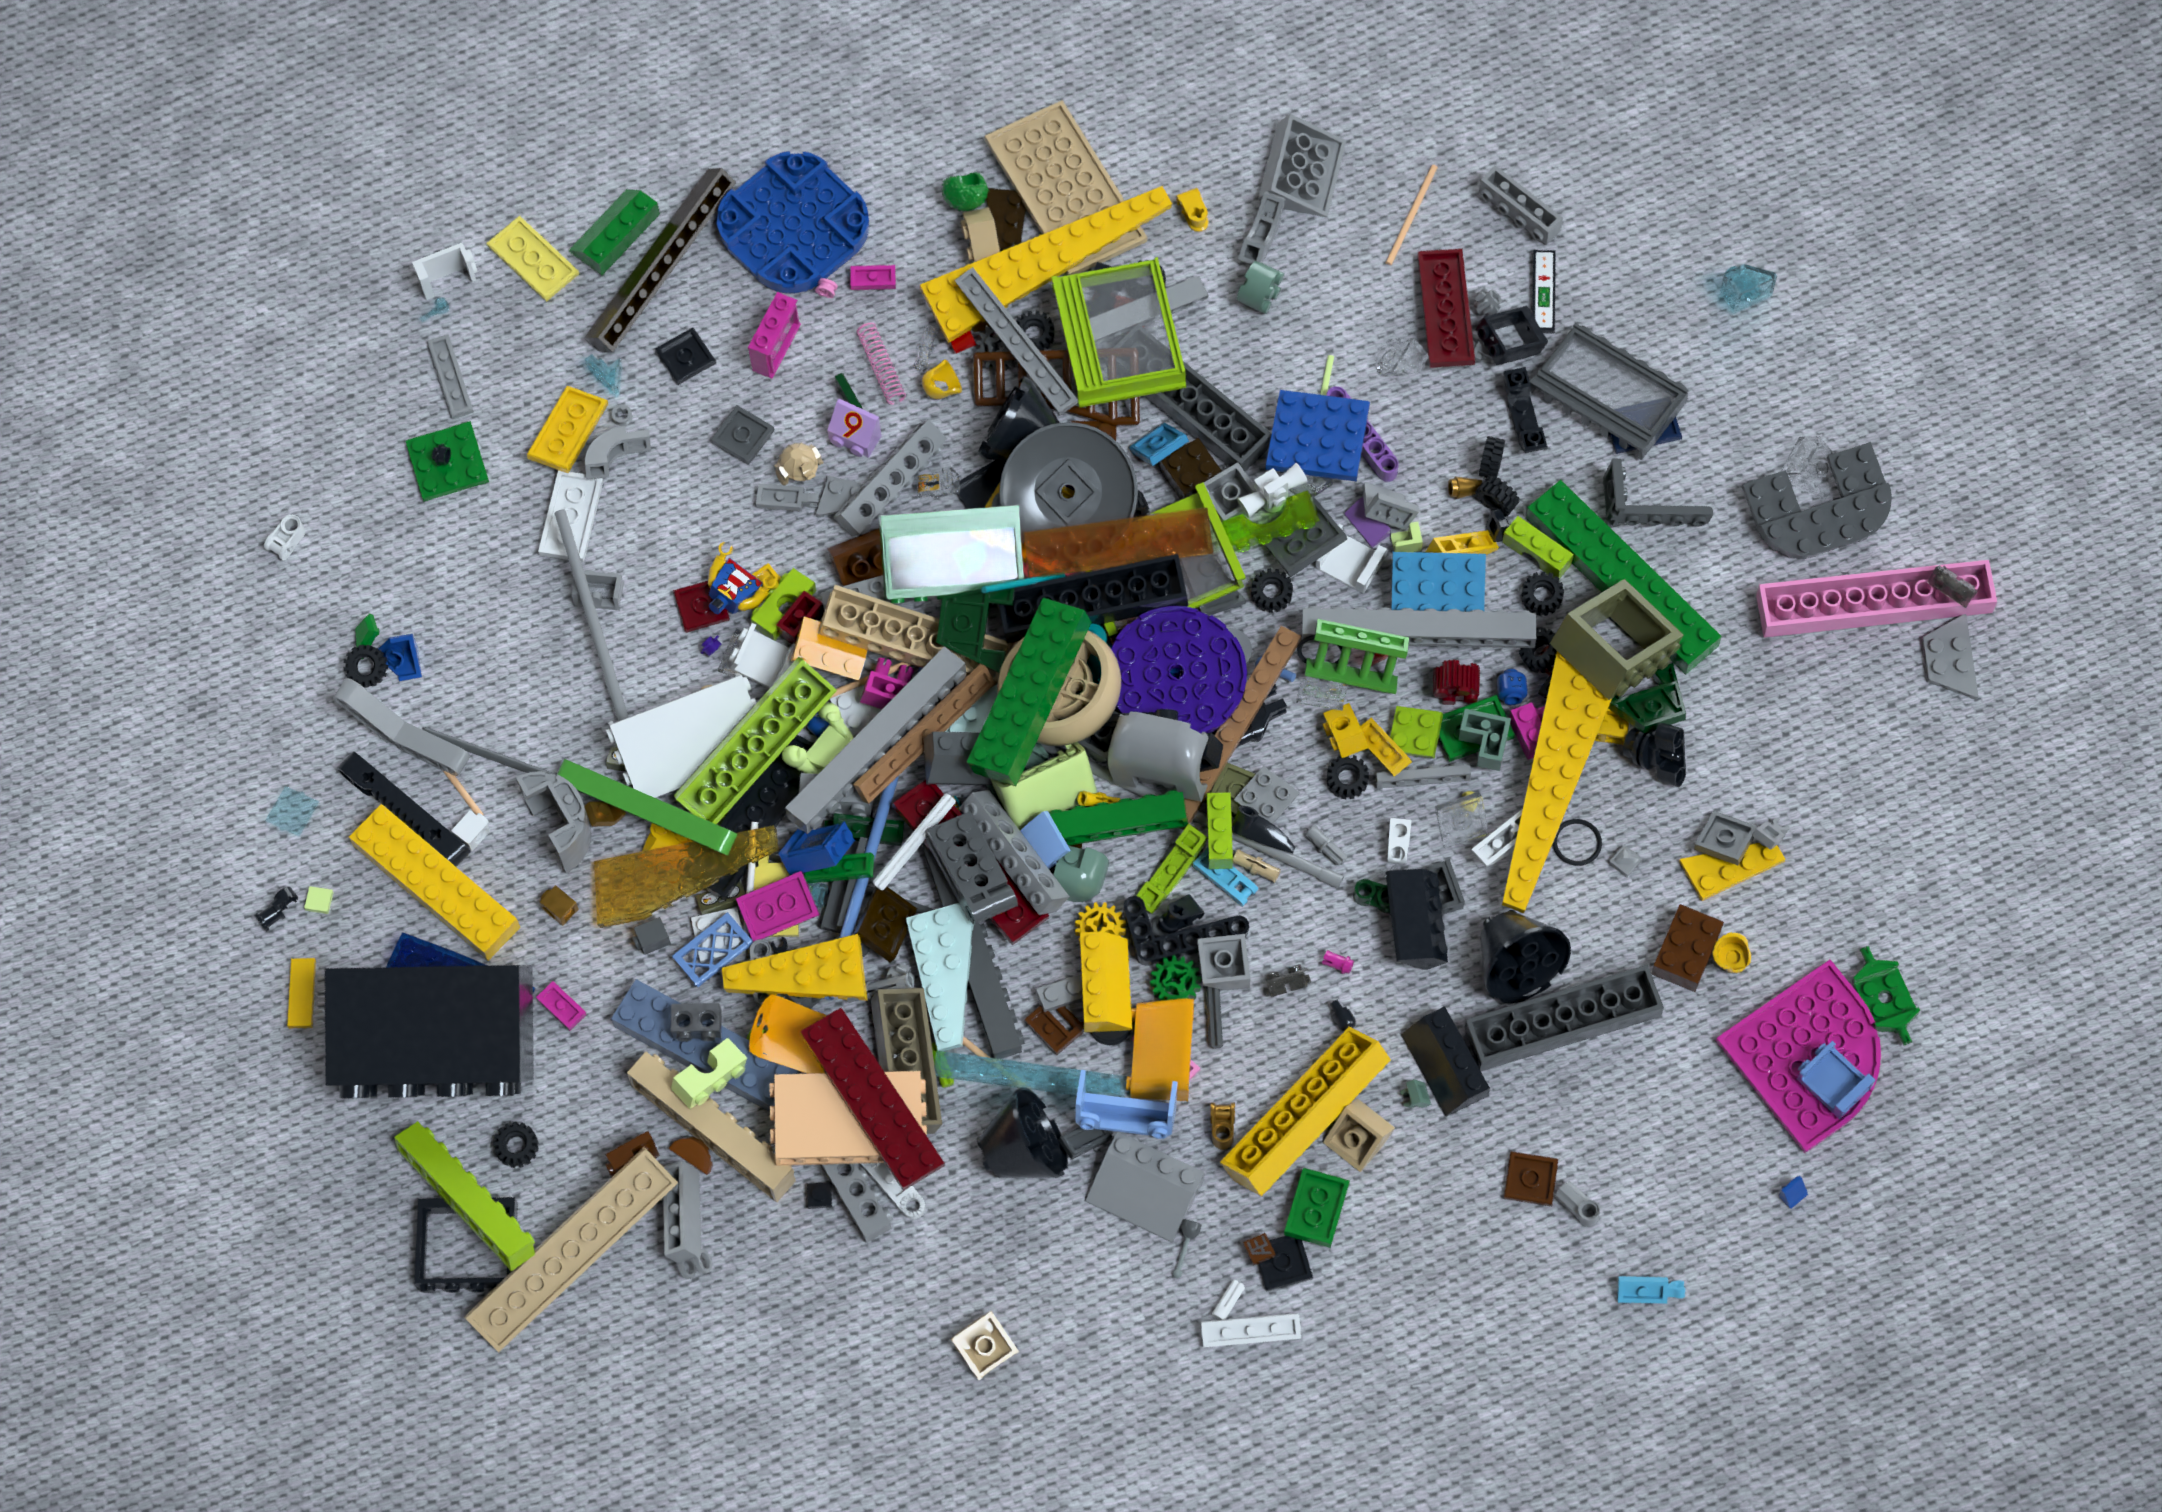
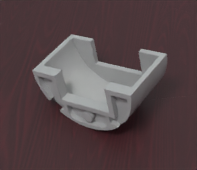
(547, 790)

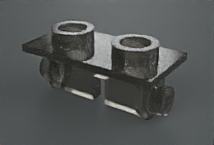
(1946, 582)
(1276, 982)

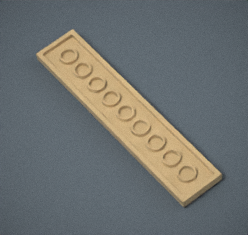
(571, 1249)

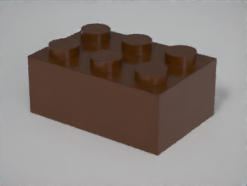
(1687, 948)

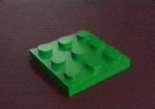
(462, 471)

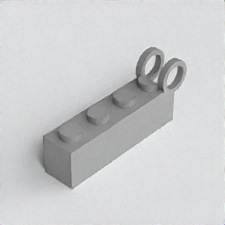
(683, 1221)

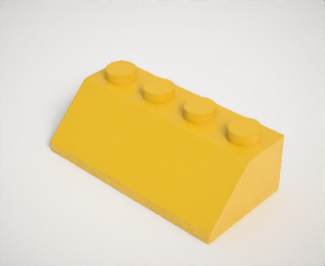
(1105, 982)

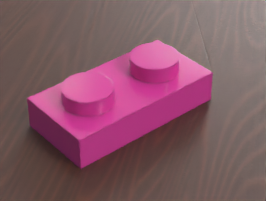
(873, 277)
(561, 1006)

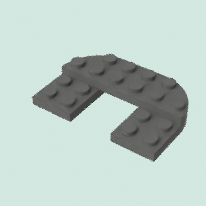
(1811, 532)

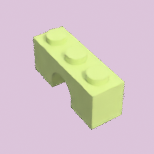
(696, 1087)

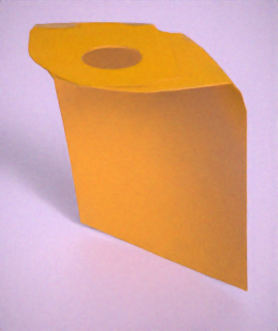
(783, 1039)

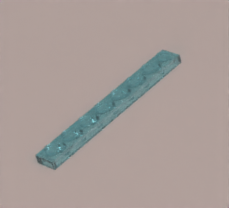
(1025, 1075)

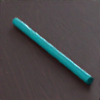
(1018, 583)

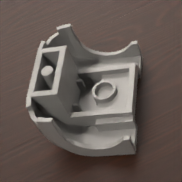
(1158, 753)

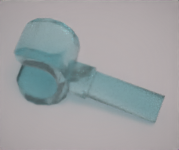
(441, 308)

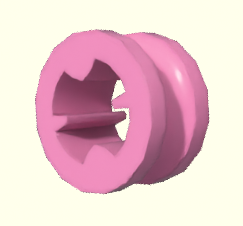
(826, 288)

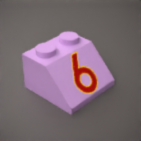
(854, 429)

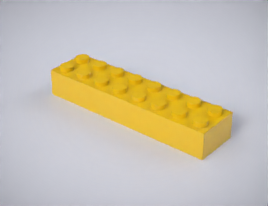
(434, 882)
(1305, 1111)

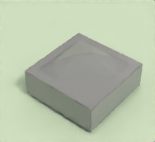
(1625, 861)

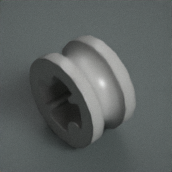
(624, 409)

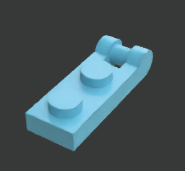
(1226, 879)

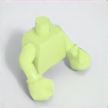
(825, 748)

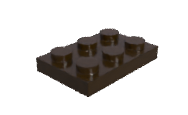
(885, 922)

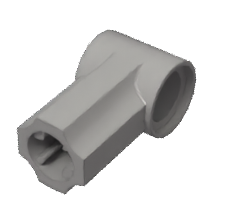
(1577, 1202)

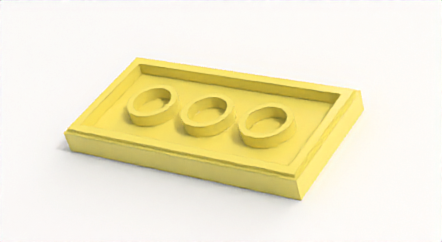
(533, 258)

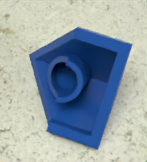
(402, 656)

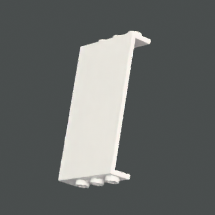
(674, 739)

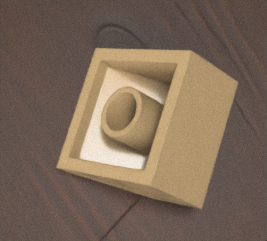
(1358, 1134)

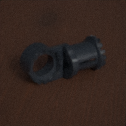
(274, 912)

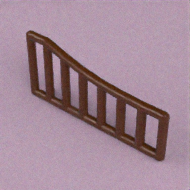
(1089, 412)

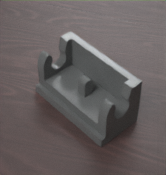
(1449, 889)

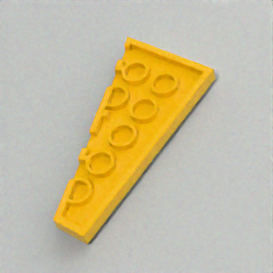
(811, 971)

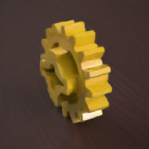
(1090, 924)

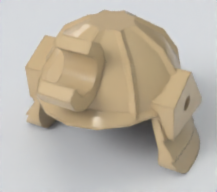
(798, 463)

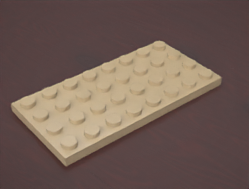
(1059, 175)

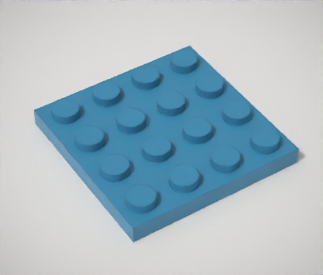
(1438, 581)

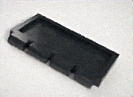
(980, 485)

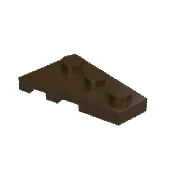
(1008, 216)

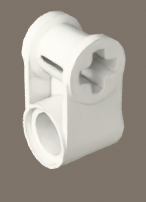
(284, 541)

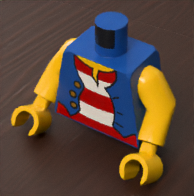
(734, 586)

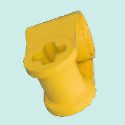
(1193, 209)

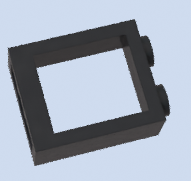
(1522, 320)

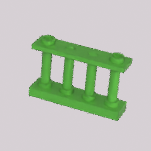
(1362, 639)

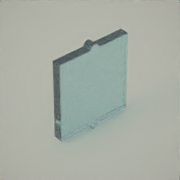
(292, 811)

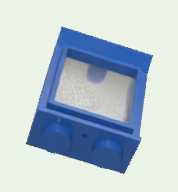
(816, 849)

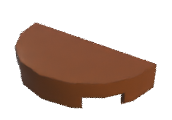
(694, 1152)

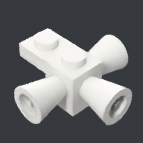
(1272, 490)

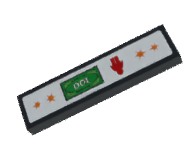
(1544, 289)

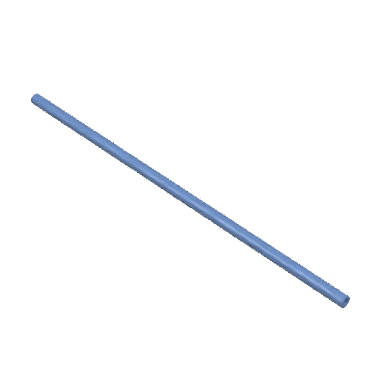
(872, 846)

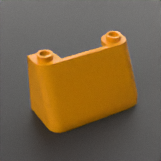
(1161, 1049)

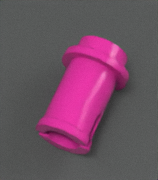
(1338, 962)

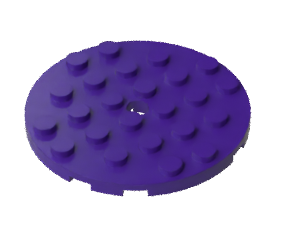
(1185, 640)

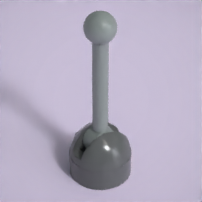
(1189, 1230)

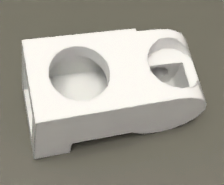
(1398, 840)

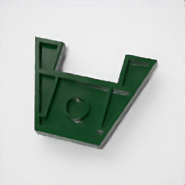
(965, 622)
(1654, 705)

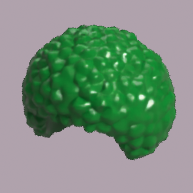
(965, 191)

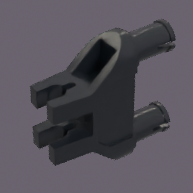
(1260, 722)

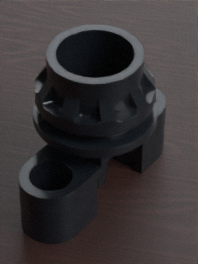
(1661, 749)

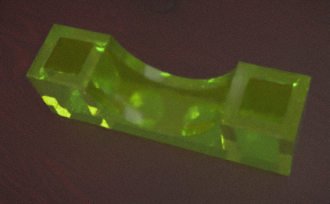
(1297, 514)

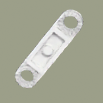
(887, 1182)

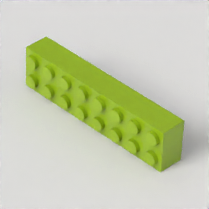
(755, 742)

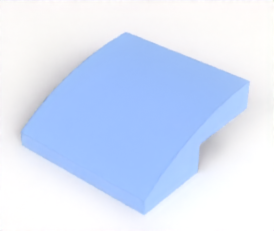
(1046, 839)

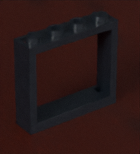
(451, 1285)

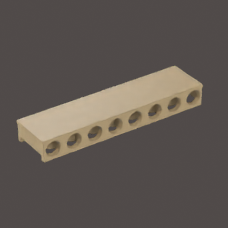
(889, 629)

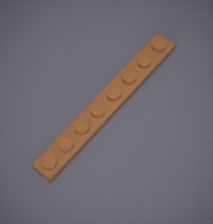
(912, 744)

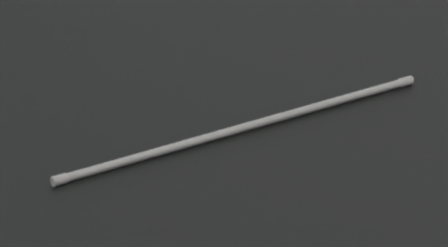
(1322, 873)

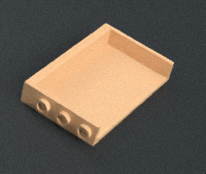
(817, 1125)

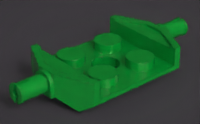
(1881, 977)

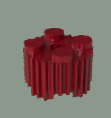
(1456, 682)

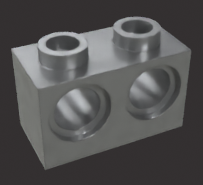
(696, 1014)

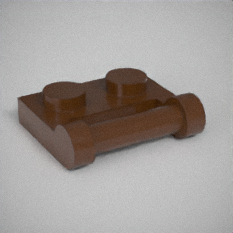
(1052, 1031)

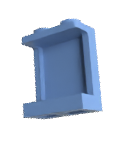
(1834, 1080)

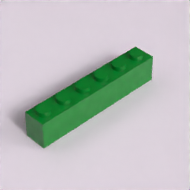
(1121, 818)

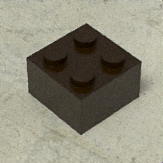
(1188, 468)

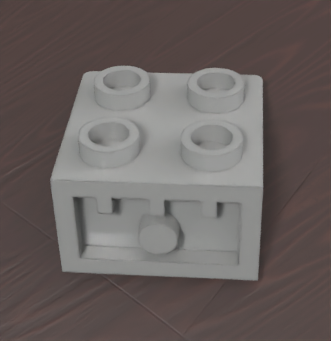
(1388, 506)

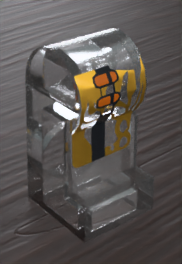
(938, 484)

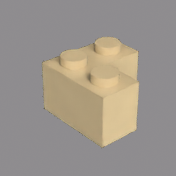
(981, 231)

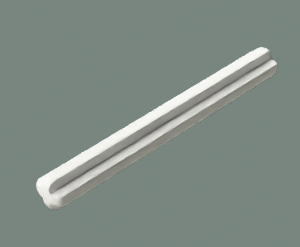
(913, 842)

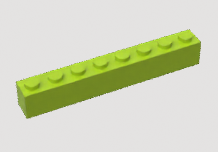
(465, 1196)

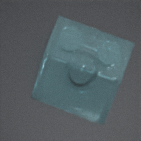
(1746, 286)

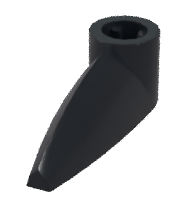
(1256, 828)

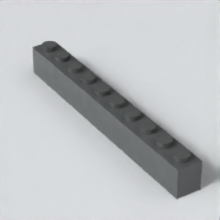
(983, 978)

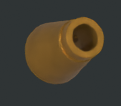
(1462, 487)

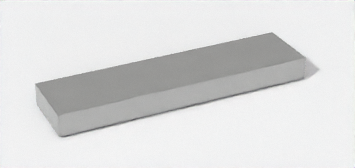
(450, 376)

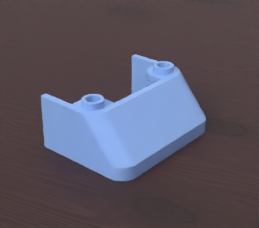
(1125, 1114)

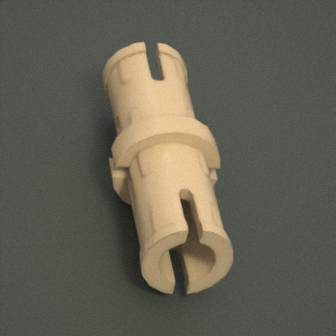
(1256, 866)

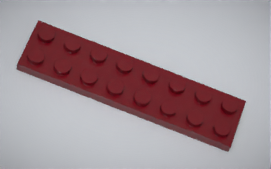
(1012, 923)
(872, 1099)

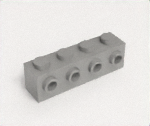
(1520, 205)

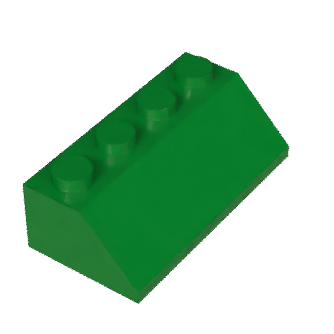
(616, 230)

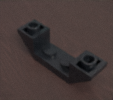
(1518, 389)

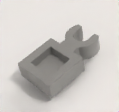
(1770, 834)

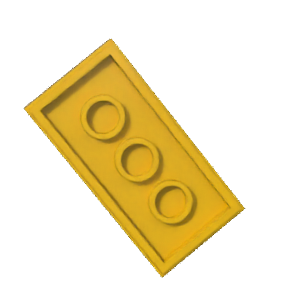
(567, 429)

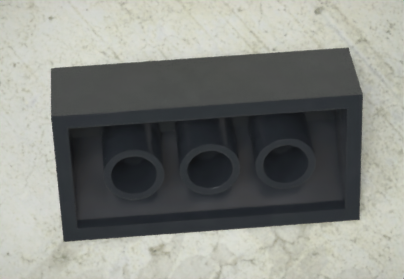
(1417, 918)
(1445, 1062)

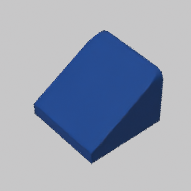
(1793, 1192)

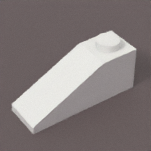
(1499, 843)

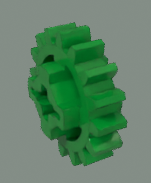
(1184, 976)

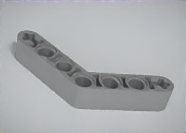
(395, 730)

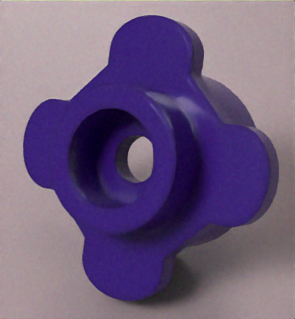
(711, 645)

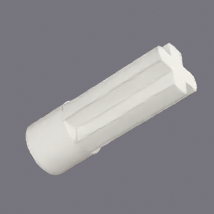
(1228, 1300)

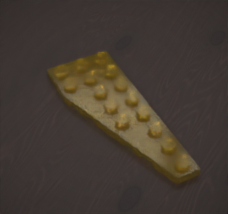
(646, 881)

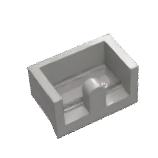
(604, 588)

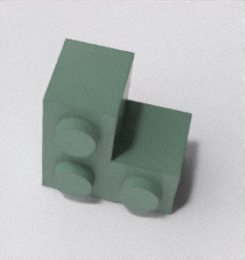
(1489, 732)

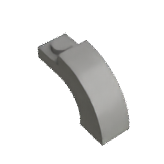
(1264, 229)
(611, 446)

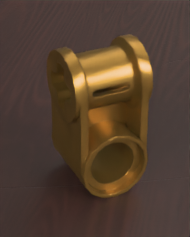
(1222, 1122)

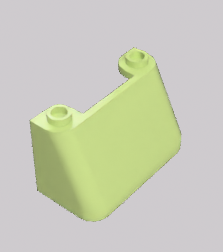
(1047, 786)

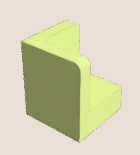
(1408, 540)

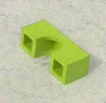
(1526, 538)
(789, 589)
(1219, 830)

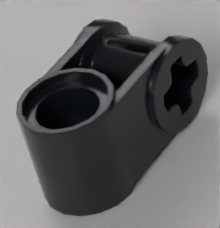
(1180, 914)

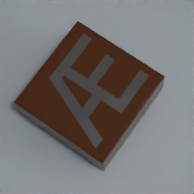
(1259, 1249)

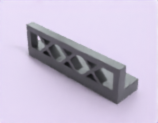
(841, 895)

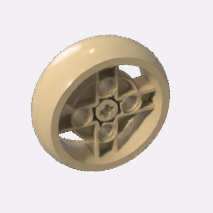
(1085, 710)

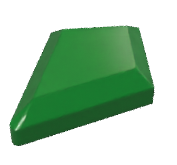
(366, 631)

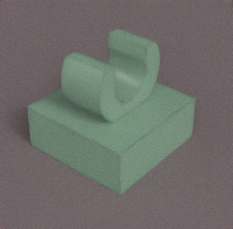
(1418, 1094)

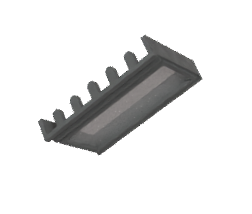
(1610, 389)

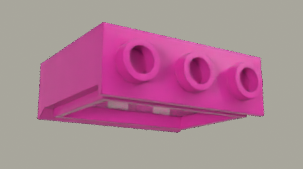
(774, 335)

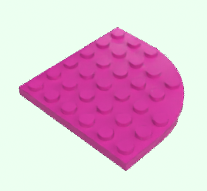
(1788, 1032)

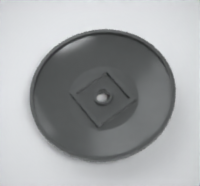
(1068, 456)

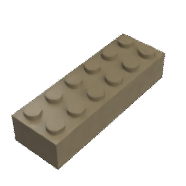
(905, 1042)

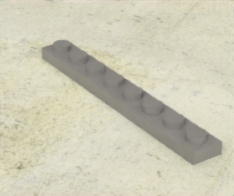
(1016, 341)

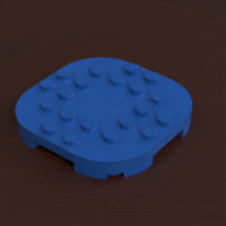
(793, 222)

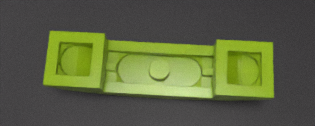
(1173, 868)

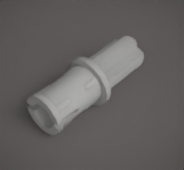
(1326, 845)

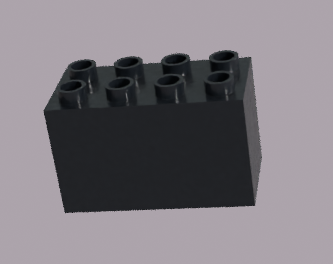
(429, 1029)

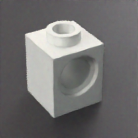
(471, 829)

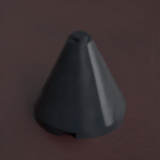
(1018, 417)

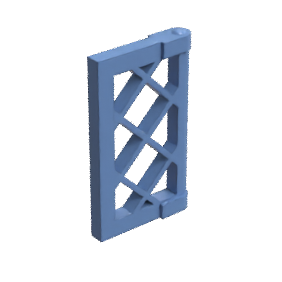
(712, 931)

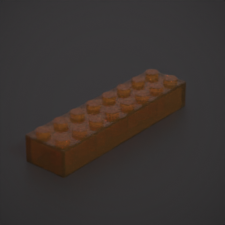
(1117, 542)

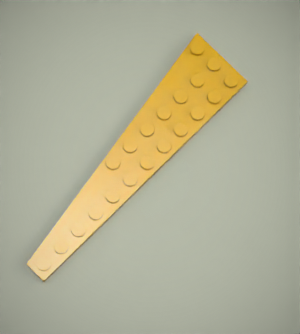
(1034, 262)
(1564, 743)

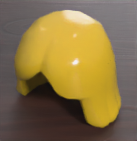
(945, 373)
(1732, 952)

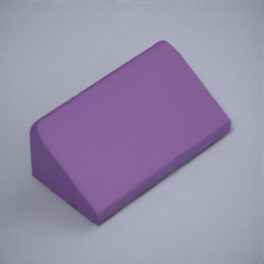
(1371, 530)

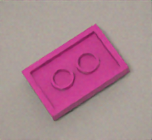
(777, 906)

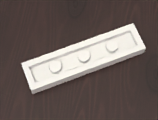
(1251, 1330)

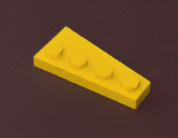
(1715, 875)

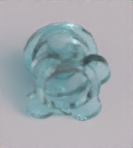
(818, 892)

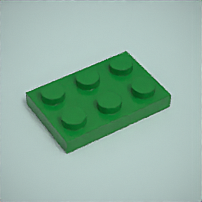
(1452, 723)
(1316, 1207)

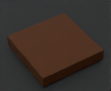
(1531, 1178)

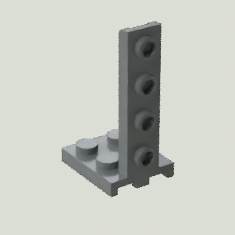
(1618, 512)

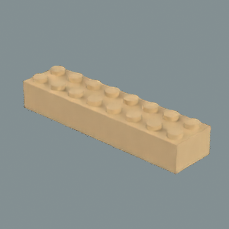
(714, 1128)

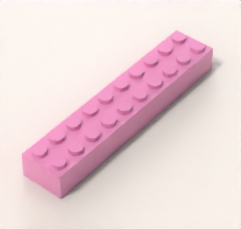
(1869, 599)

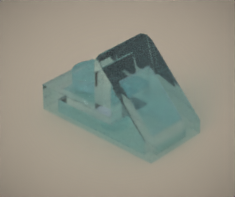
(608, 376)

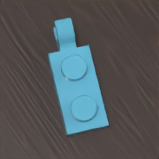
(1648, 1289)

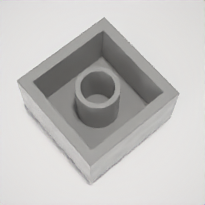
(1227, 488)

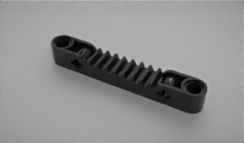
(359, 771)

